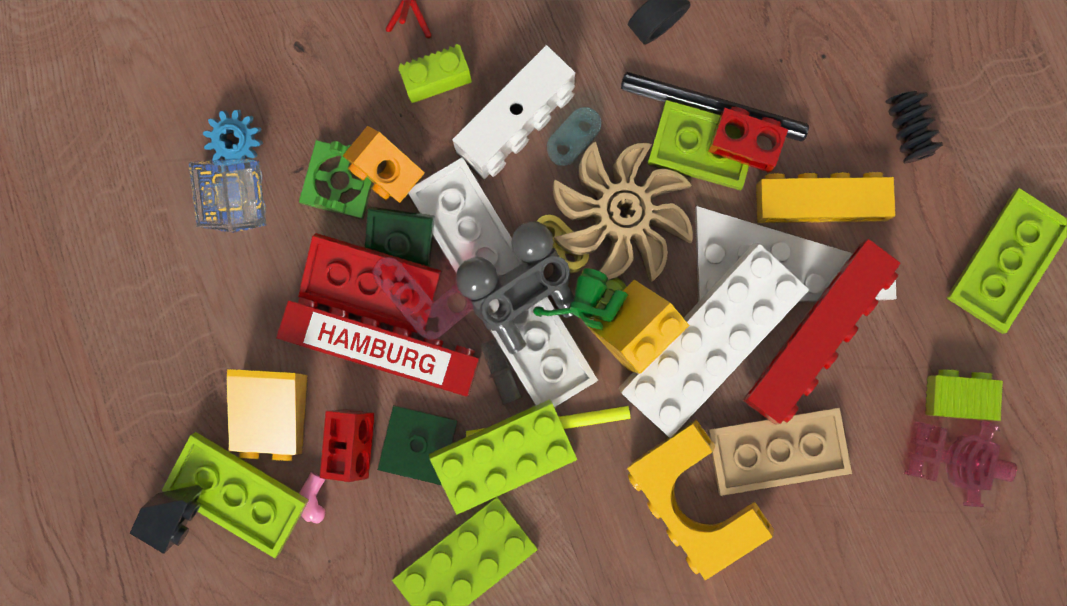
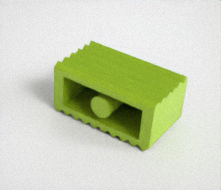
(435, 73)
(964, 397)

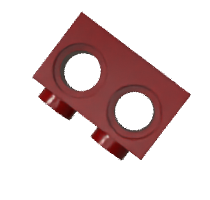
(745, 149)
(347, 445)

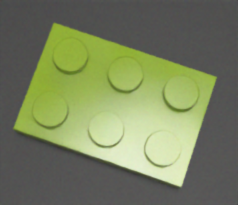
(684, 144)

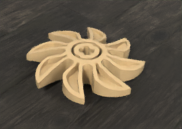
(638, 207)

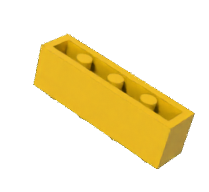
(825, 198)

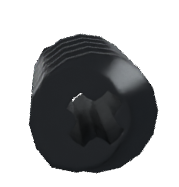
(914, 125)

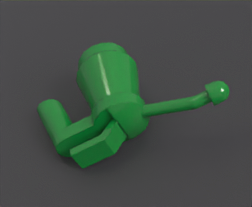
(588, 292)

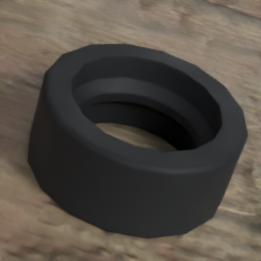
(656, 18)

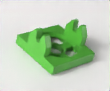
(310, 195)

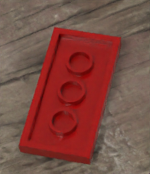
(342, 278)

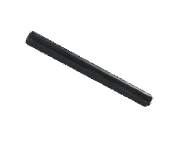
(664, 91)

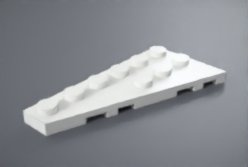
(725, 239)

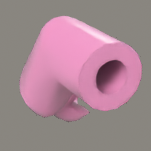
(310, 489)

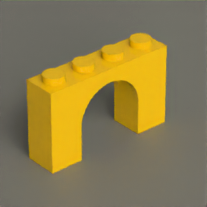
(707, 545)

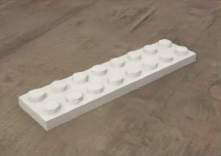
(470, 228)

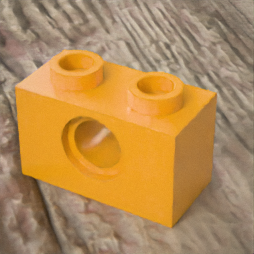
(370, 150)

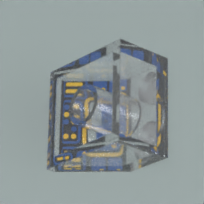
(228, 194)

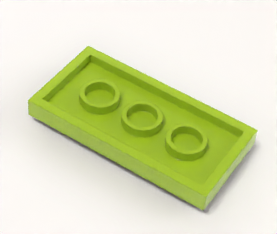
(1010, 261)
(502, 457)
(237, 494)
(467, 560)

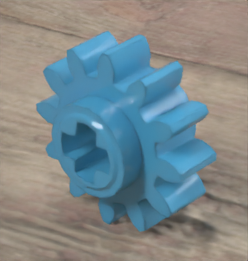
(241, 130)

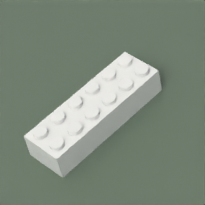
(720, 336)

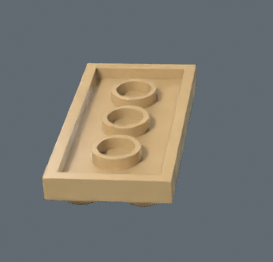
(779, 454)

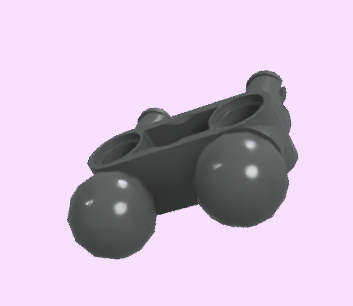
(519, 287)

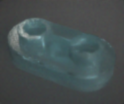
(573, 137)

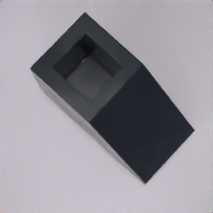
(165, 518)

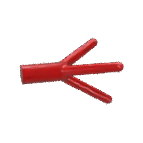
(402, 12)

